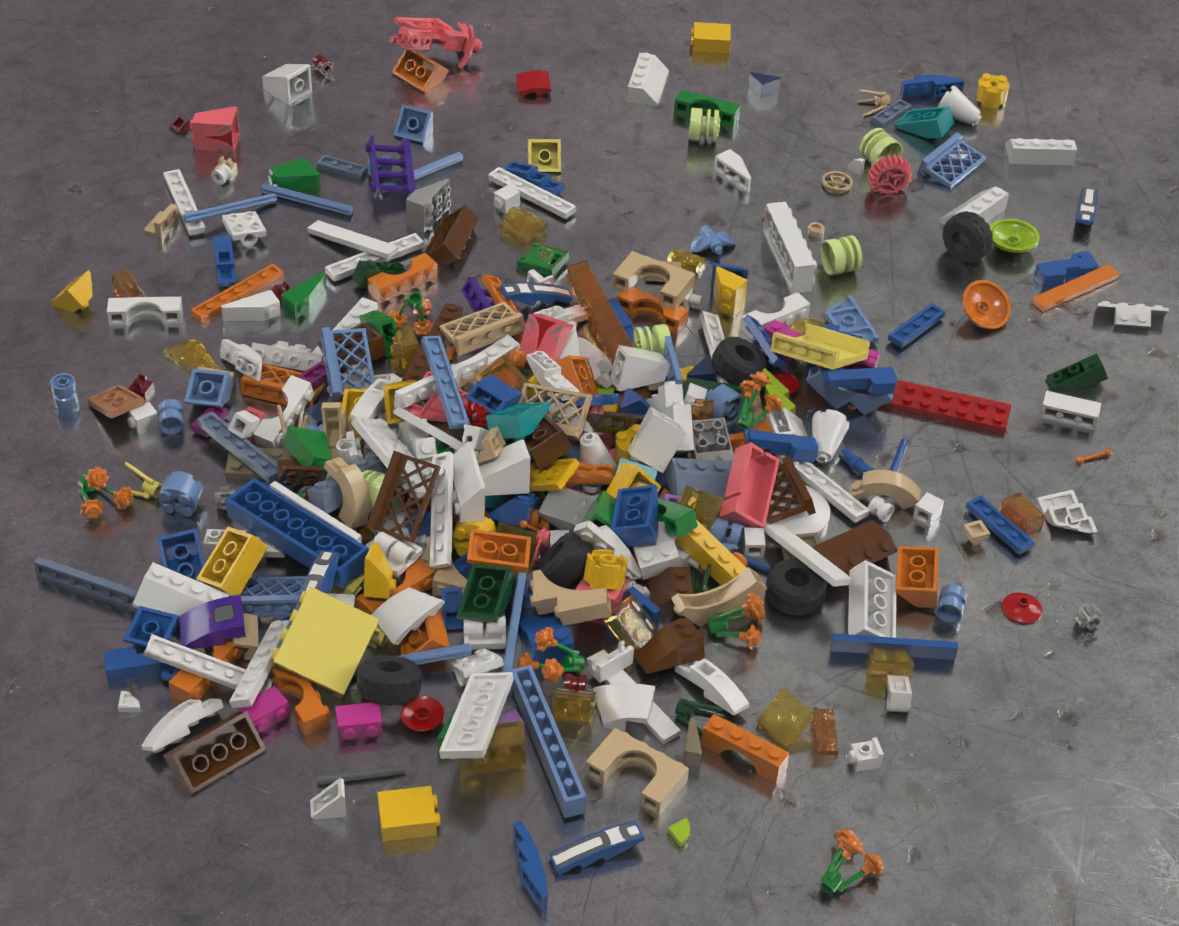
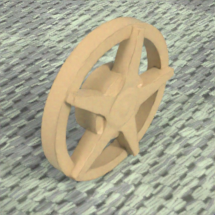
(837, 181)

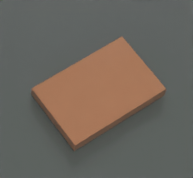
(115, 401)

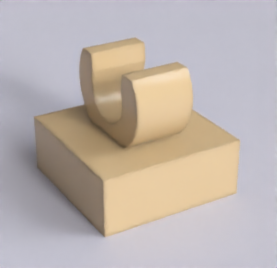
(233, 166)
(976, 532)

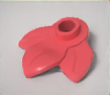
(542, 539)

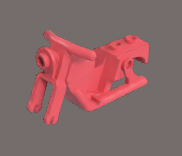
(436, 32)

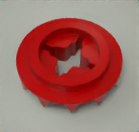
(472, 408)

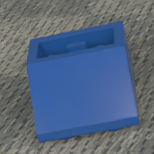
(493, 394)

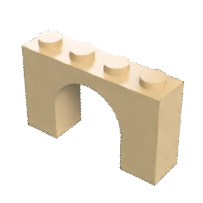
(639, 267)
(623, 749)

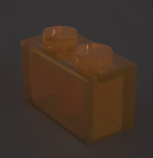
(1022, 513)

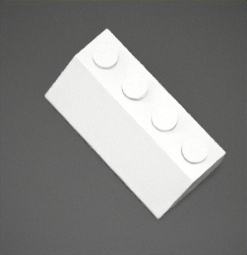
(647, 80)
(1041, 151)
(985, 204)
(468, 486)
(172, 591)
(872, 601)

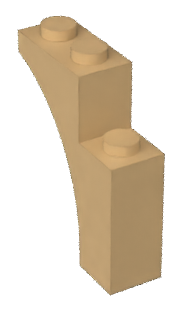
(334, 426)
(444, 577)
(727, 597)
(568, 604)

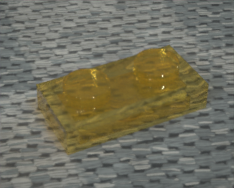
(688, 261)

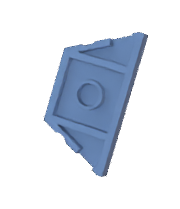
(852, 320)

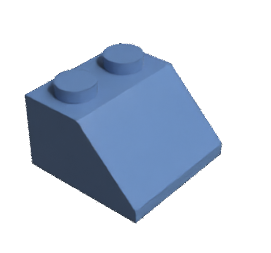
(209, 388)

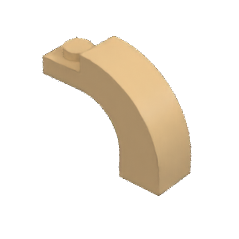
(887, 483)
(354, 492)

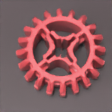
(897, 168)

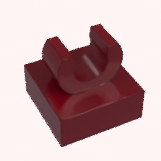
(278, 290)
(142, 386)

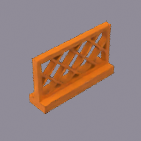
(271, 388)

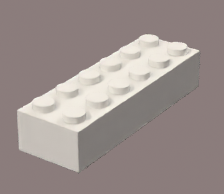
(789, 247)

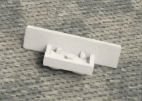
(1131, 315)
(287, 356)

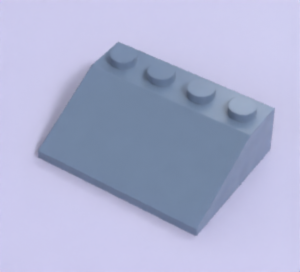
(700, 474)

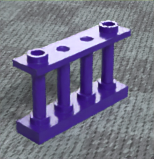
(404, 162)
(477, 296)

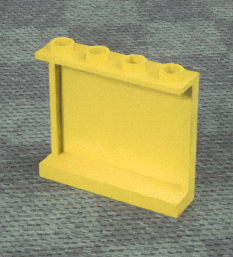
(822, 347)
(324, 641)

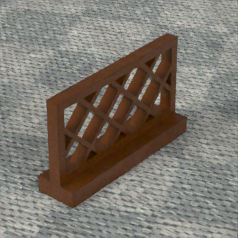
(796, 487)
(390, 488)

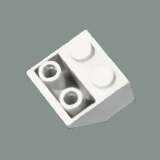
(785, 423)

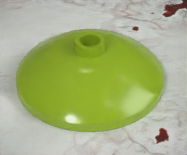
(1014, 235)

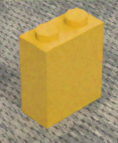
(710, 37)
(408, 813)

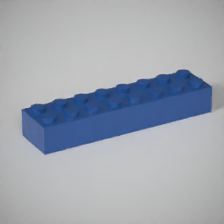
(294, 529)

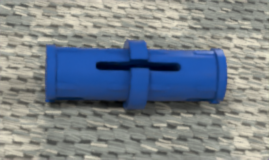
(855, 462)

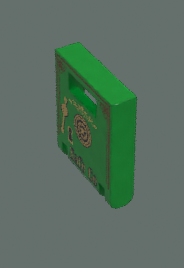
(539, 258)

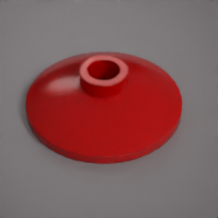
(1022, 608)
(422, 713)

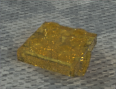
(522, 224)
(881, 661)

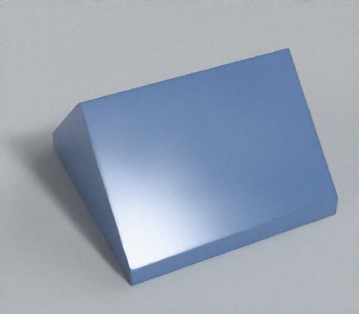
(414, 124)

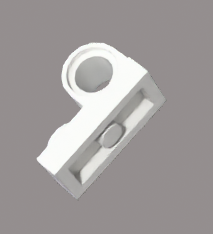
(899, 694)

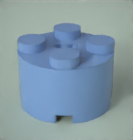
(726, 403)
(180, 493)

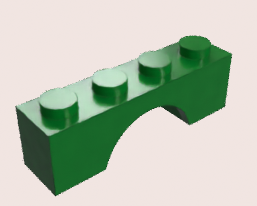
(728, 111)
(677, 518)

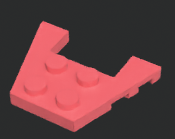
(433, 408)

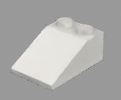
(657, 557)

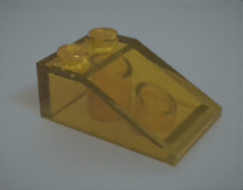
(503, 754)

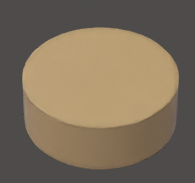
(815, 229)

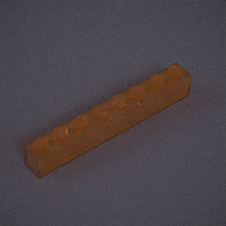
(597, 308)

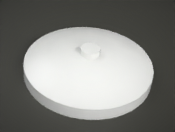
(802, 522)

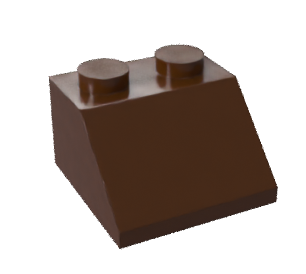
(668, 584)

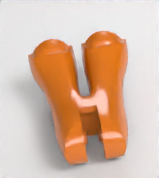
(591, 474)

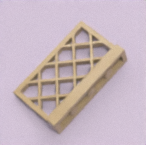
(482, 335)
(571, 432)

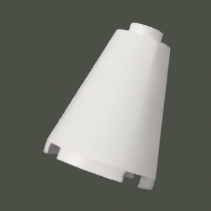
(961, 107)
(829, 431)
(594, 451)

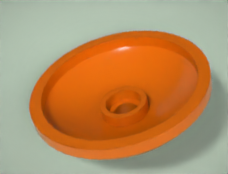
(986, 304)

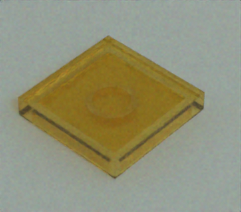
(786, 717)

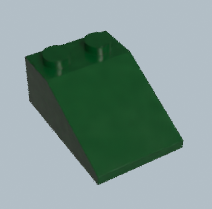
(487, 593)

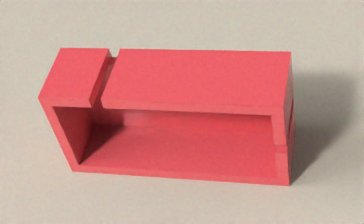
(750, 486)

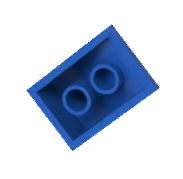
(636, 515)
(182, 552)
(531, 625)

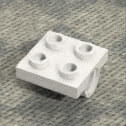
(244, 227)
(349, 449)
(398, 552)
(485, 634)
(481, 662)

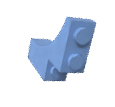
(841, 396)

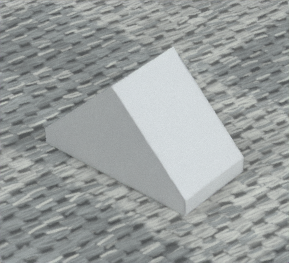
(329, 802)

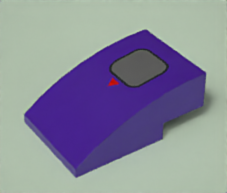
(212, 623)

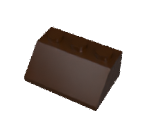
(375, 343)

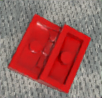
(533, 81)

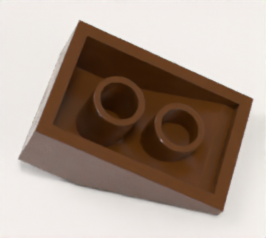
(547, 443)
(671, 646)

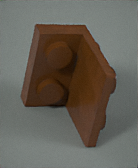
(293, 473)

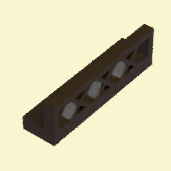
(613, 421)

